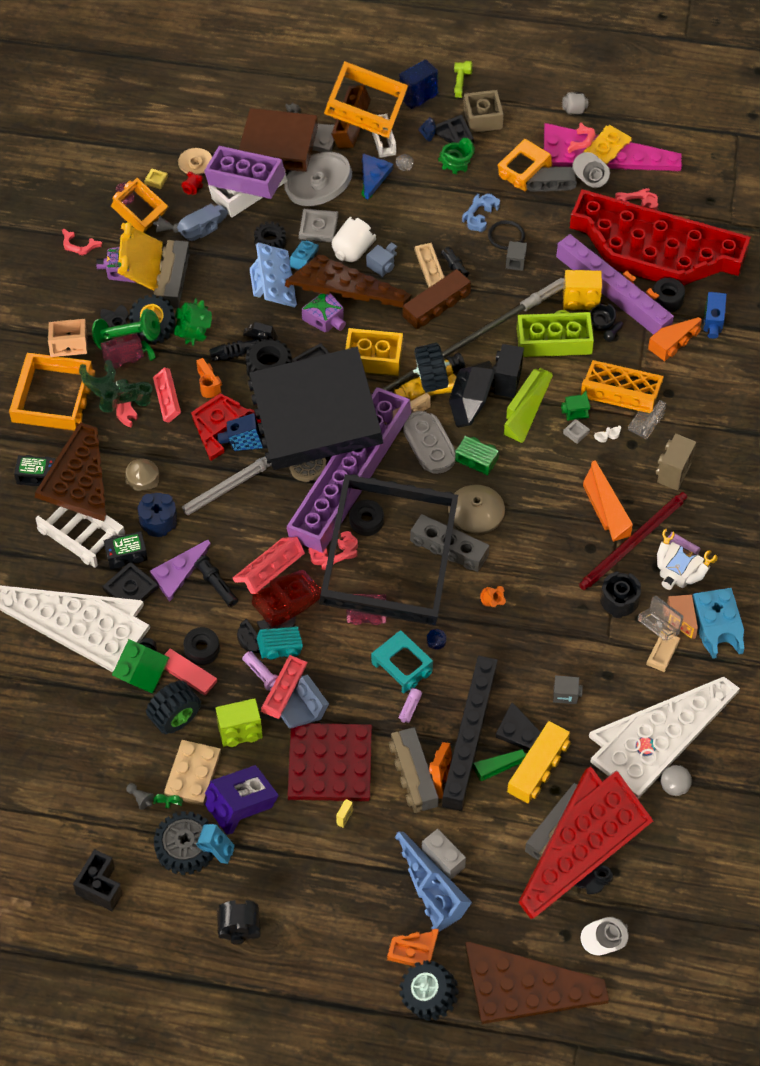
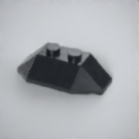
(470, 392)

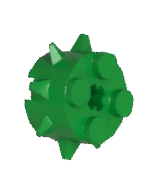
(192, 321)

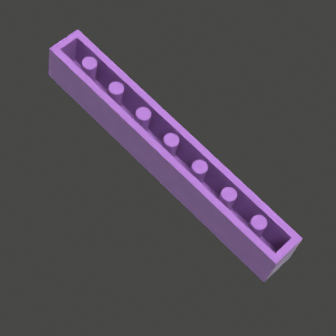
(615, 285)

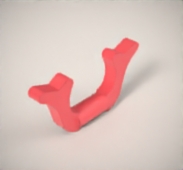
(586, 143)
(79, 250)

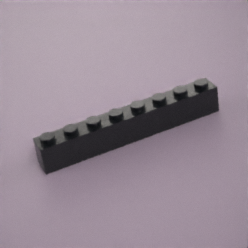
(469, 733)

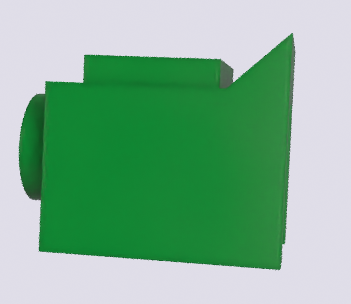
(576, 407)

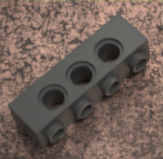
(459, 543)

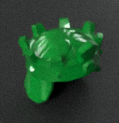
(457, 155)

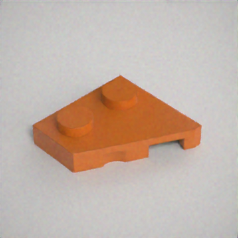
(440, 767)
(413, 948)

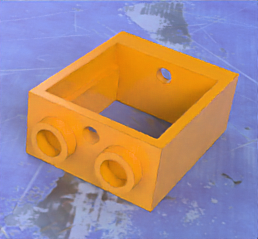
(147, 195)

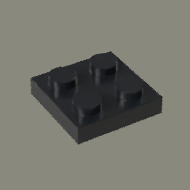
(130, 584)

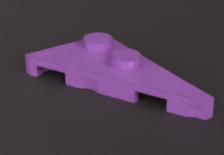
(174, 572)

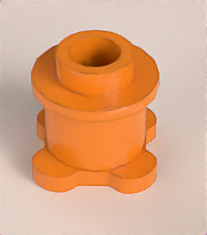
(493, 597)

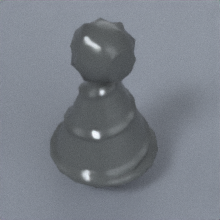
(163, 225)
(143, 798)

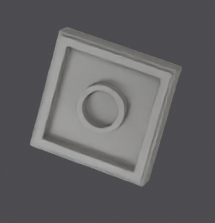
(318, 225)

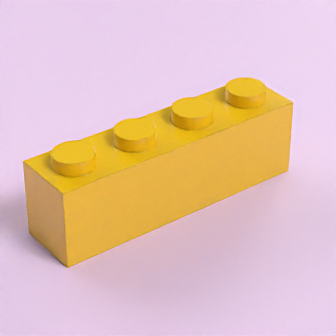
(538, 762)

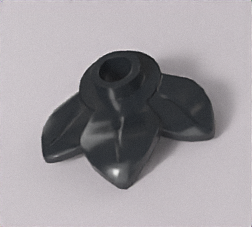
(115, 318)
(593, 881)

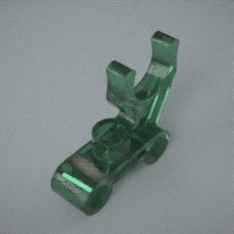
(118, 392)

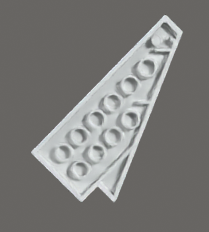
(82, 622)

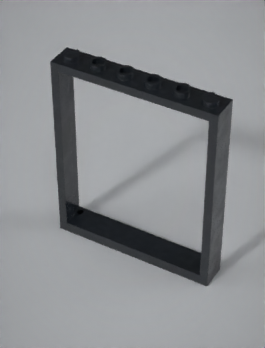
(379, 606)

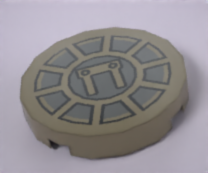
(308, 470)

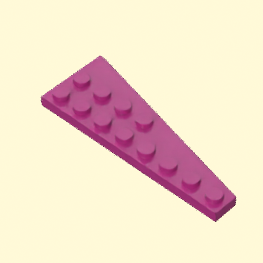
(632, 156)

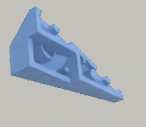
(441, 897)

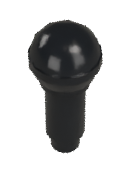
(609, 335)

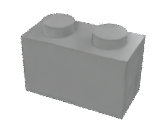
(443, 854)

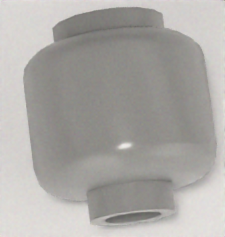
(574, 103)

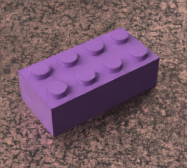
(245, 172)

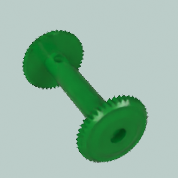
(148, 325)

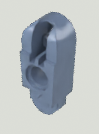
(202, 222)

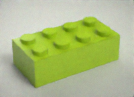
(555, 334)

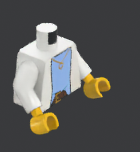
(680, 565)

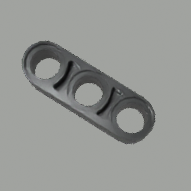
(552, 179)

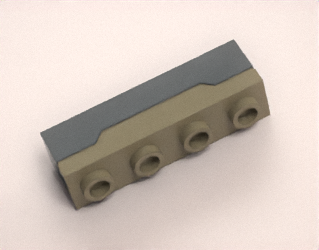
(173, 272)
(414, 770)
(538, 841)

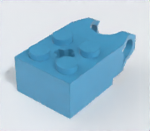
(718, 620)

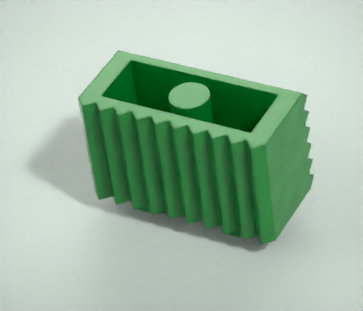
(477, 455)

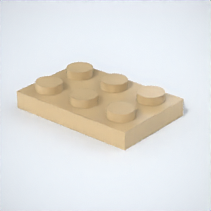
(192, 772)

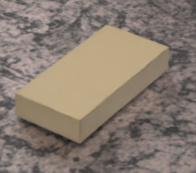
(662, 653)

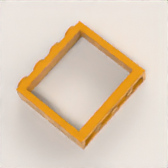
(360, 117)
(57, 364)

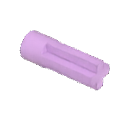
(684, 543)
(410, 705)

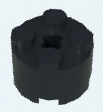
(620, 594)
(238, 921)

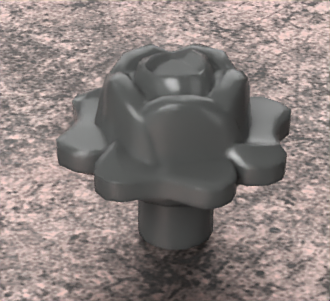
(293, 108)

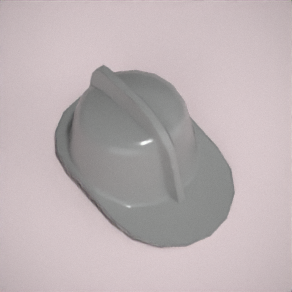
(591, 169)
(604, 936)

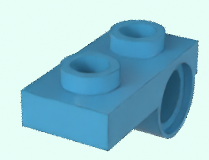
(303, 254)
(215, 841)

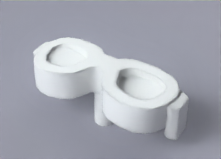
(610, 433)

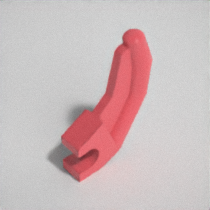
(125, 412)

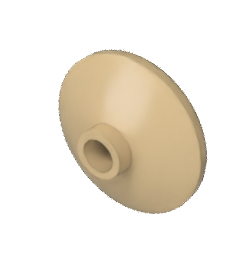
(194, 160)

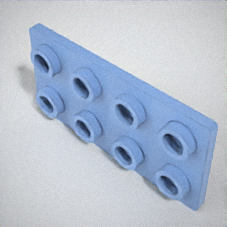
(270, 274)

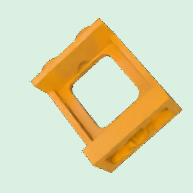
(539, 156)

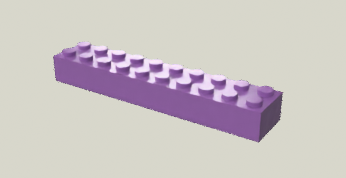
(317, 513)

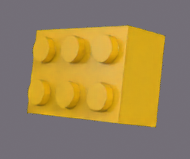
(378, 350)

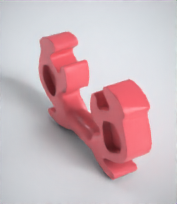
(648, 199)
(348, 543)

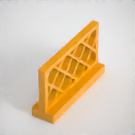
(621, 395)

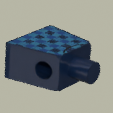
(242, 434)

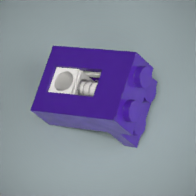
(239, 797)

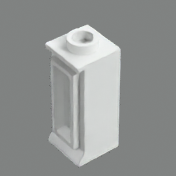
(385, 152)

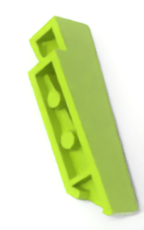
(526, 404)

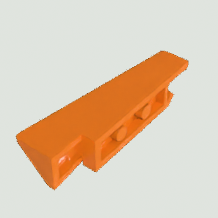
(607, 504)

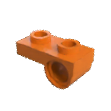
(209, 383)

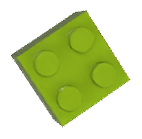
(239, 723)

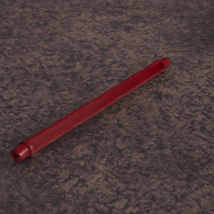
(632, 541)

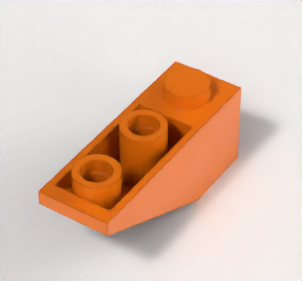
(670, 338)

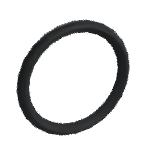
(504, 222)

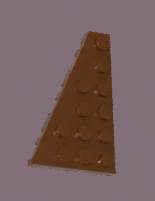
(77, 476)
(522, 987)

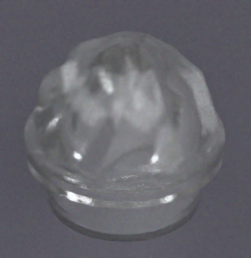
(404, 162)

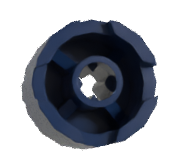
(157, 514)

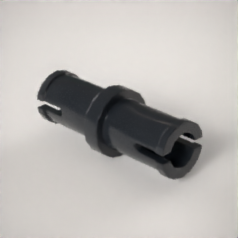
(454, 261)

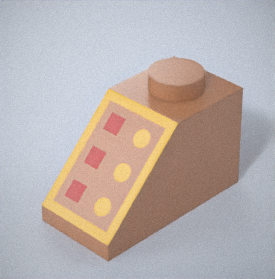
(685, 606)

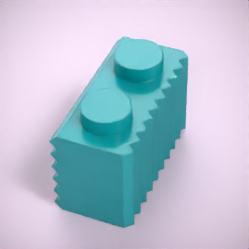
(279, 642)

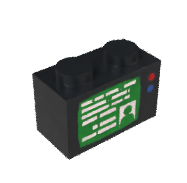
(32, 469)
(125, 549)

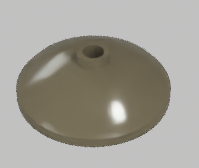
(481, 516)

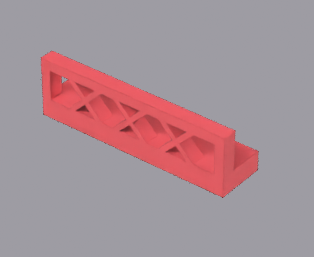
(270, 564)

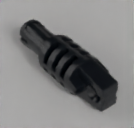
(224, 351)

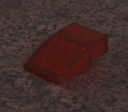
(286, 597)

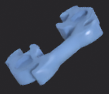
(478, 222)

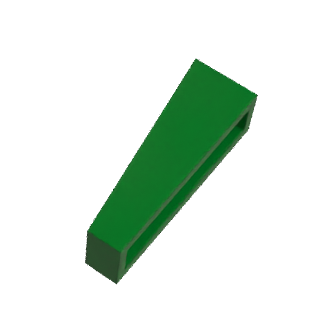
(493, 766)

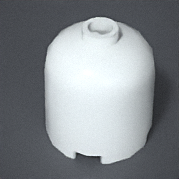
(352, 240)

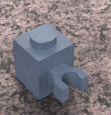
(381, 259)

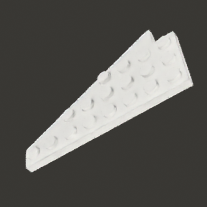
(669, 724)

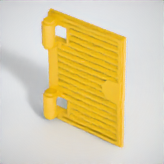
(141, 255)

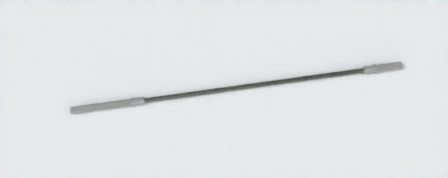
(261, 464)

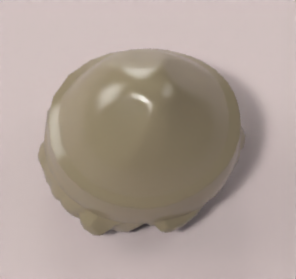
(142, 474)

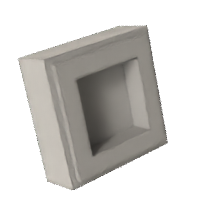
(576, 431)

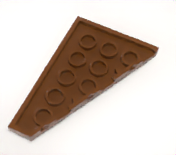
(328, 276)

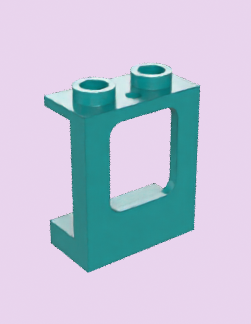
(382, 656)

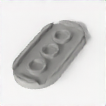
(429, 442)

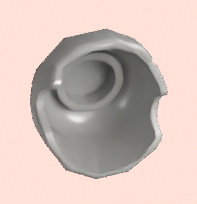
(676, 780)

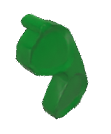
(146, 347)
(175, 799)

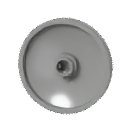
(324, 180)

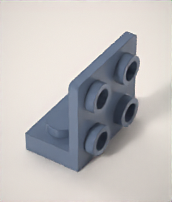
(305, 704)

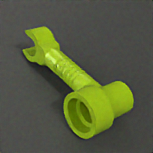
(462, 69)

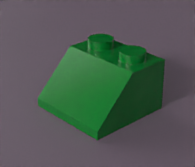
(140, 666)

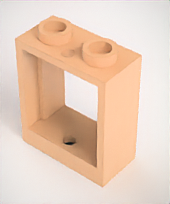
(60, 340)

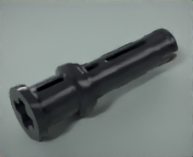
(211, 575)

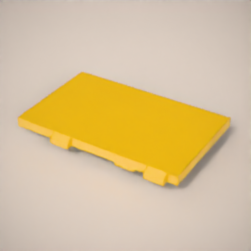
(608, 144)

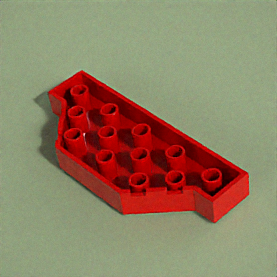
(656, 242)

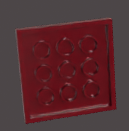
(330, 762)

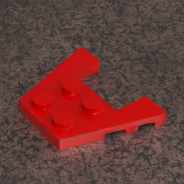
(212, 419)

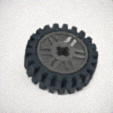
(172, 846)

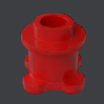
(192, 183)

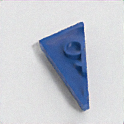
(374, 173)

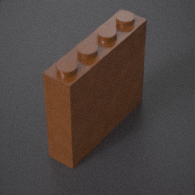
(281, 136)

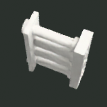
(110, 526)

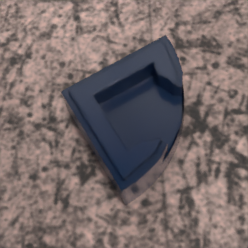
(428, 129)

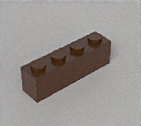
(346, 133)
(436, 299)

